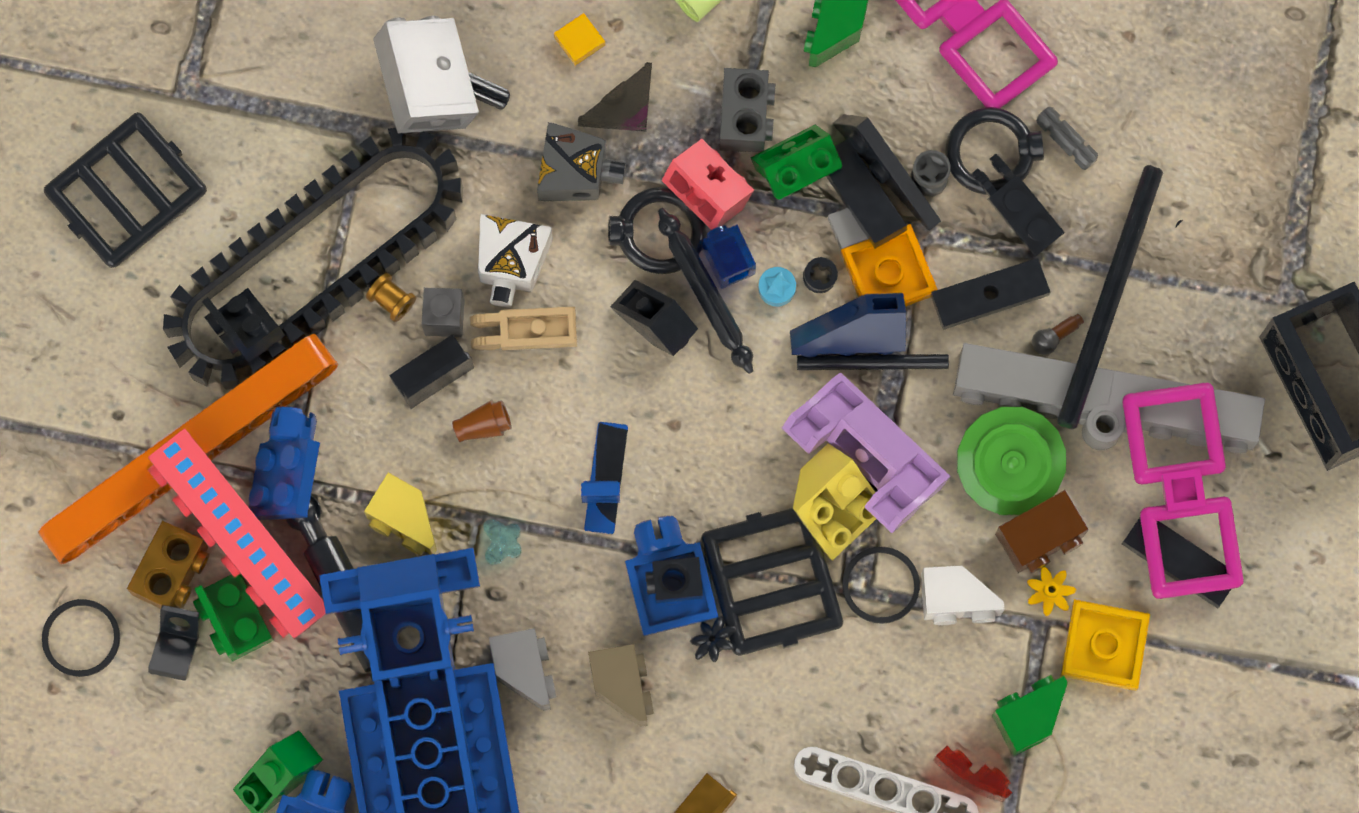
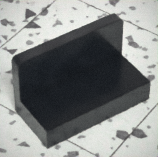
(432, 371)

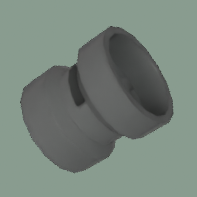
(931, 165)

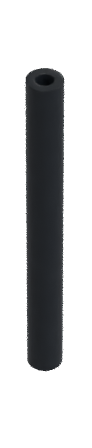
(873, 362)

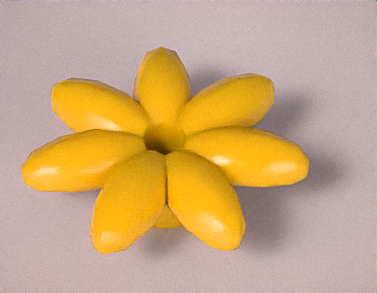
(1048, 598)

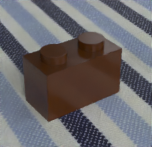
(1042, 532)

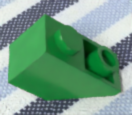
(836, 29)
(1031, 718)
(277, 773)

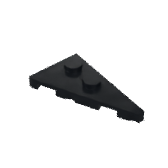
(886, 166)

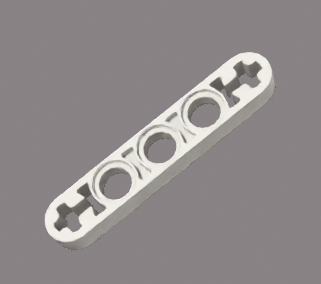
(869, 777)

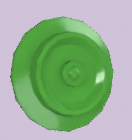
(1011, 460)

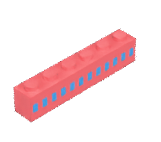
(238, 533)

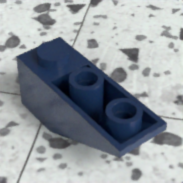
(860, 326)

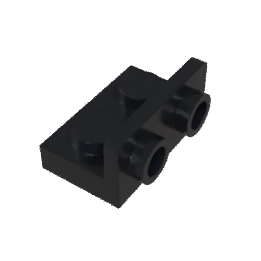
(245, 325)

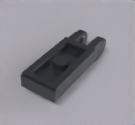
(1020, 208)

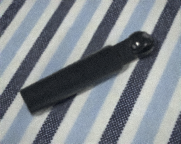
(328, 556)

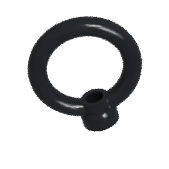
(1029, 145)
(622, 230)

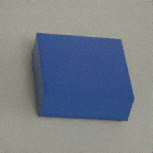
(600, 492)

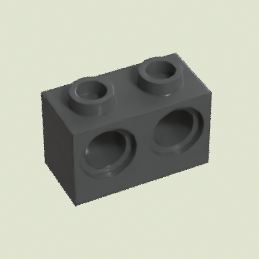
(742, 110)

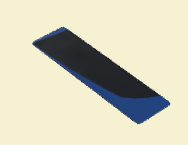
(606, 466)

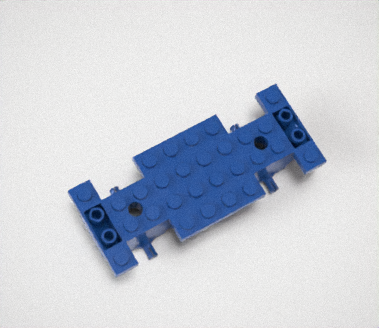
(423, 730)

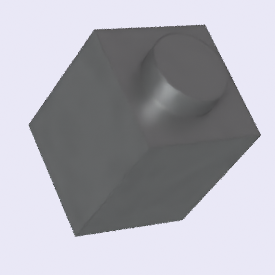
(443, 312)

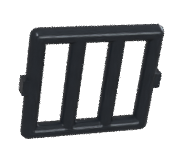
(138, 234)
(733, 610)

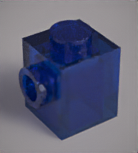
(728, 255)

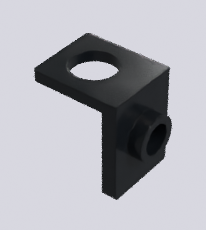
(175, 644)

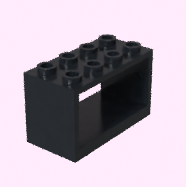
(1301, 377)

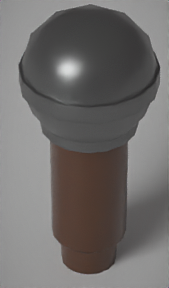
(1046, 340)

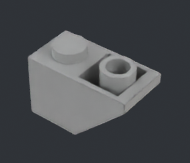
(520, 668)

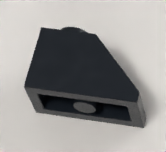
(655, 317)

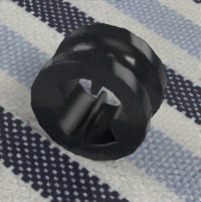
(823, 264)

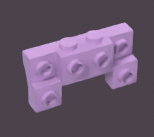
(878, 447)

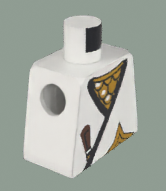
(511, 256)

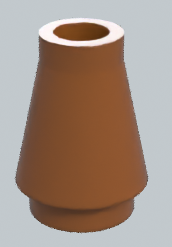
(484, 422)

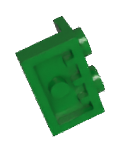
(797, 161)
(233, 616)

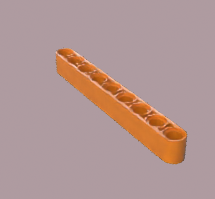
(212, 429)

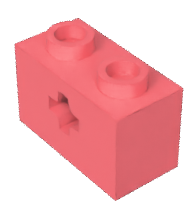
(707, 184)

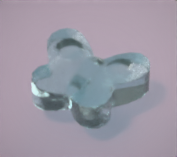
(503, 541)

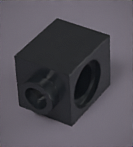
(687, 567)

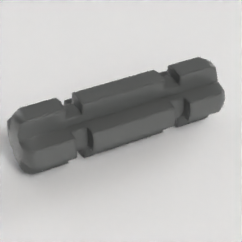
(1067, 138)

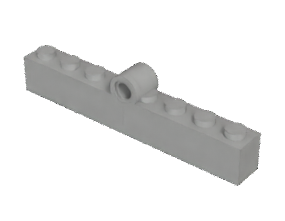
(1042, 384)

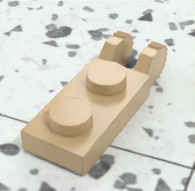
(527, 329)

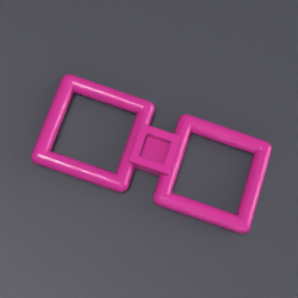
(966, 21)
(1183, 490)

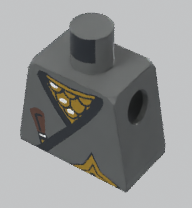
(575, 166)

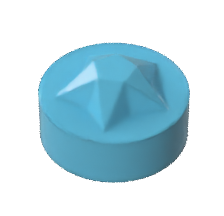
(777, 286)

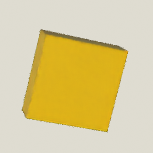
(579, 39)

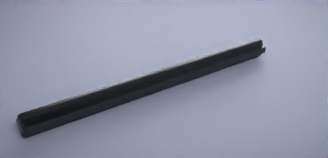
(1110, 297)

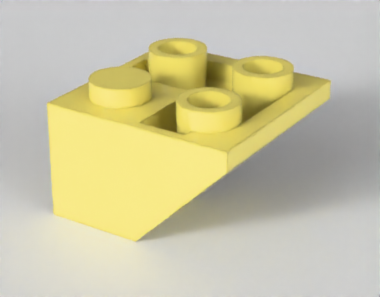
(833, 500)

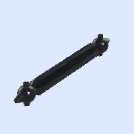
(705, 290)

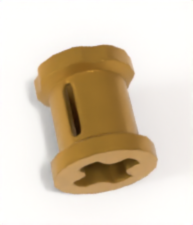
(391, 297)

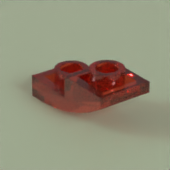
(984, 782)

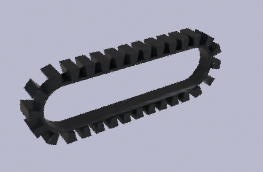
(445, 216)

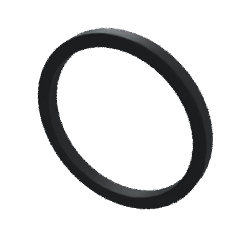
(80, 602)
(881, 620)

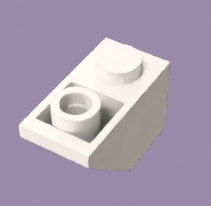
(955, 594)

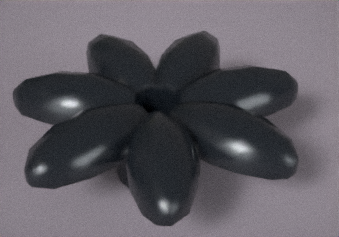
(713, 639)

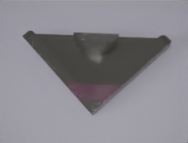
(623, 106)

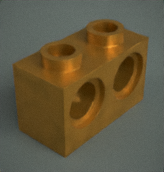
(158, 564)

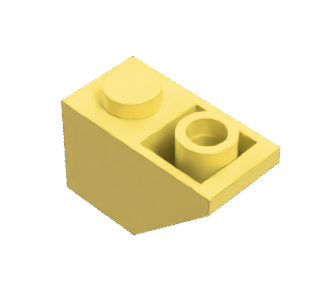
(401, 511)

